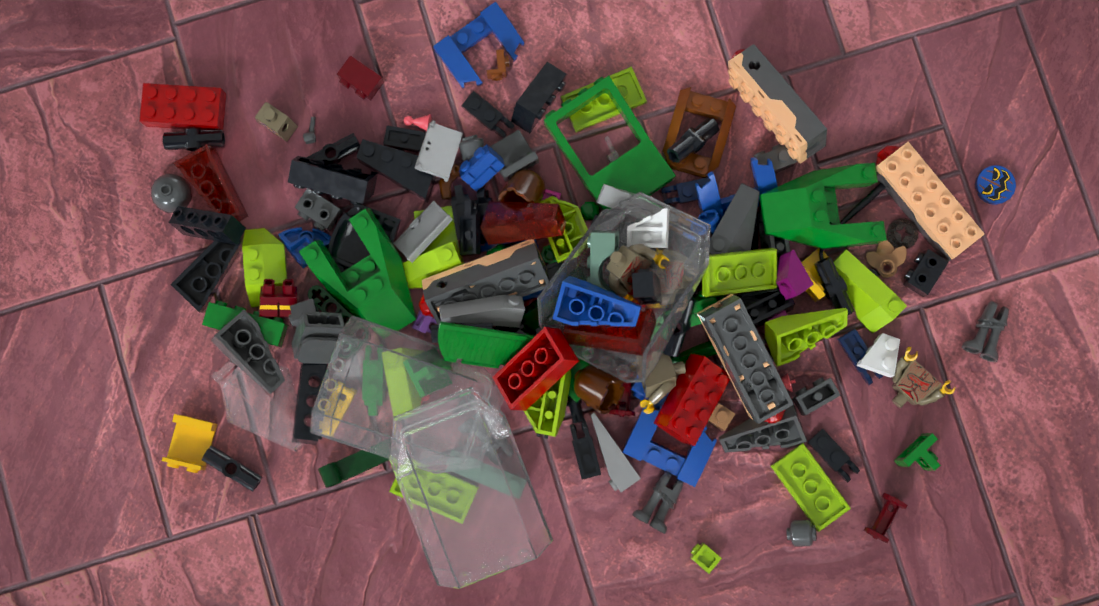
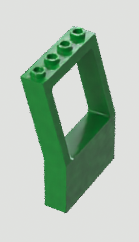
(636, 171)

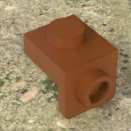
(502, 62)

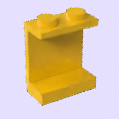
(190, 443)

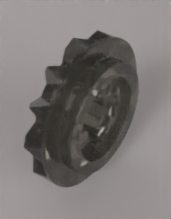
(895, 238)

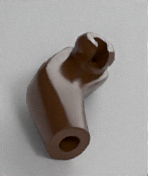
(445, 187)

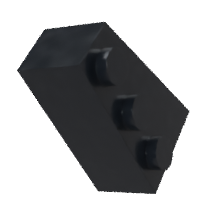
(538, 96)
(765, 305)

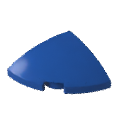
(297, 239)

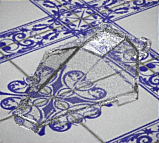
(257, 410)

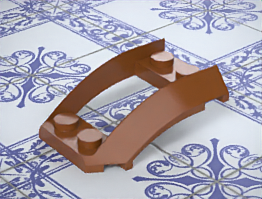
(707, 107)

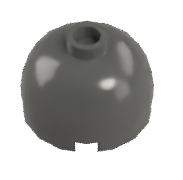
(170, 192)

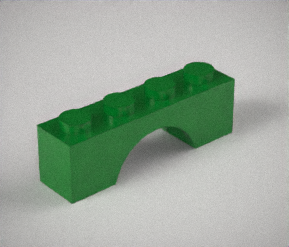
(220, 315)

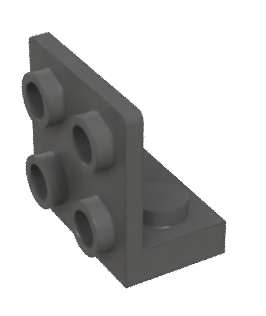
(515, 154)

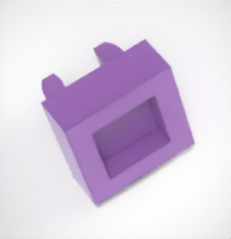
(422, 323)

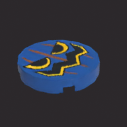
(995, 185)

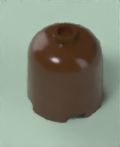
(523, 187)
(598, 388)

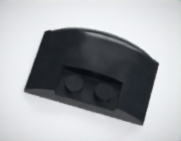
(345, 243)

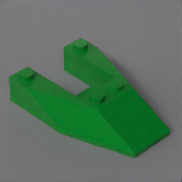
(808, 209)
(374, 286)

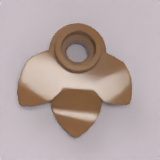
(886, 255)

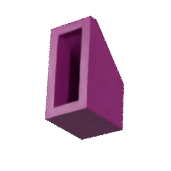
(792, 276)

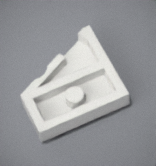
(651, 231)
(881, 356)

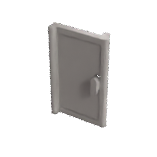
(440, 153)
(420, 235)

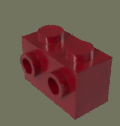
(360, 78)

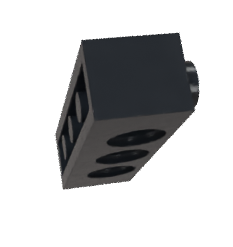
(207, 225)
(301, 432)

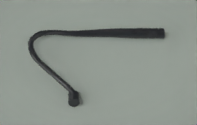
(863, 203)

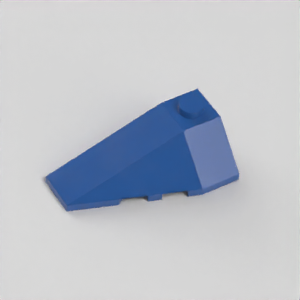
(590, 305)

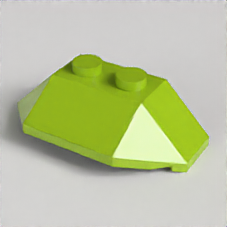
(573, 231)
(262, 259)
(550, 409)

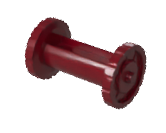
(625, 398)
(885, 518)

